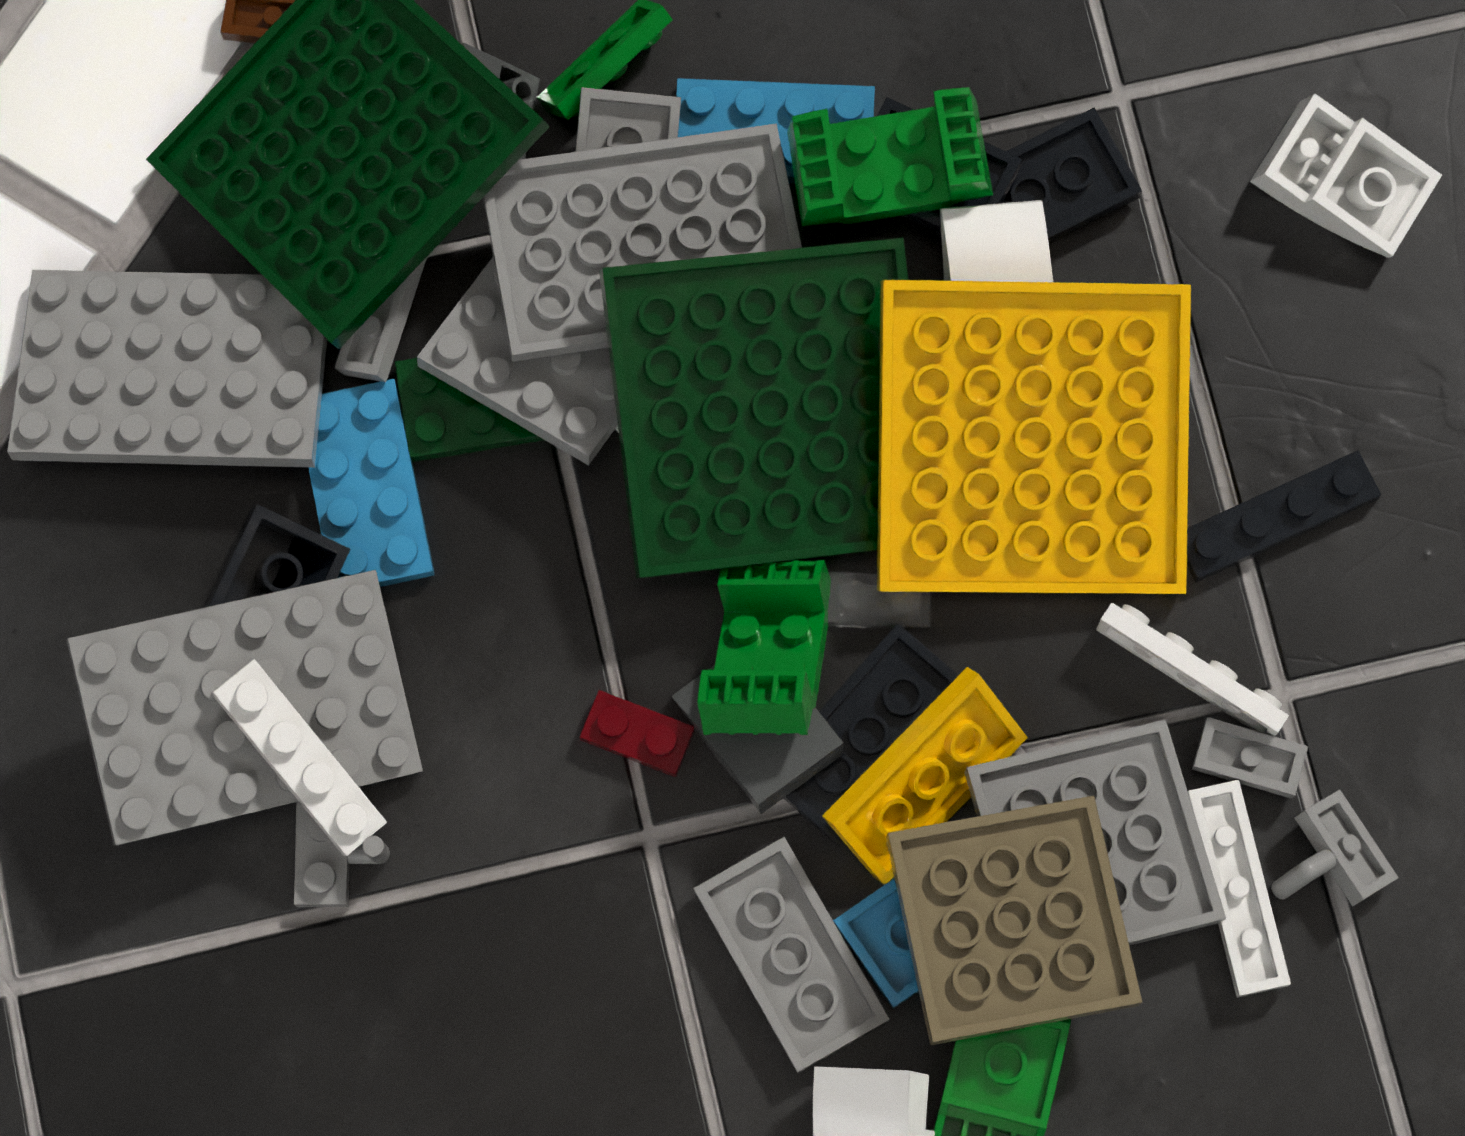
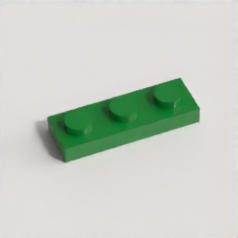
(606, 58)

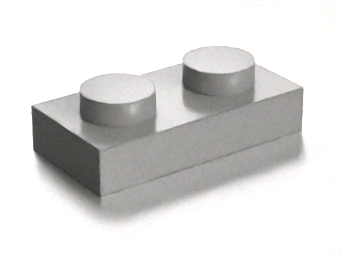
(1250, 757)

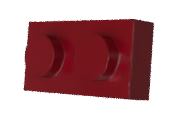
(637, 733)

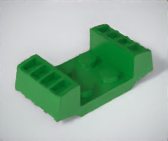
(889, 161)
(767, 649)
(1002, 1082)

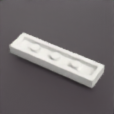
(1175, 659)
(299, 757)
(1249, 925)

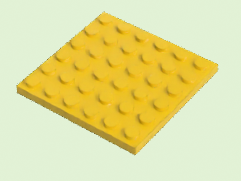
(1033, 437)

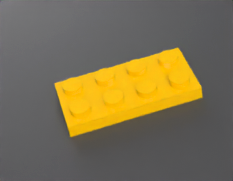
(923, 770)

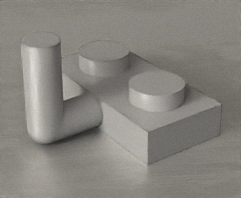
(1342, 849)
(321, 867)

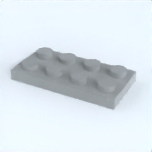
(791, 955)

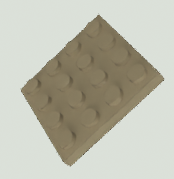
(1013, 920)

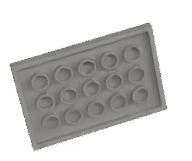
(626, 205)
(166, 371)
(173, 752)

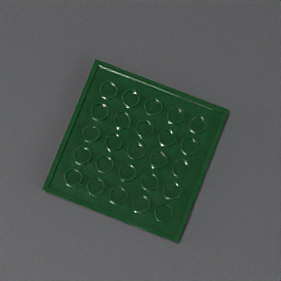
(346, 152)
(749, 403)

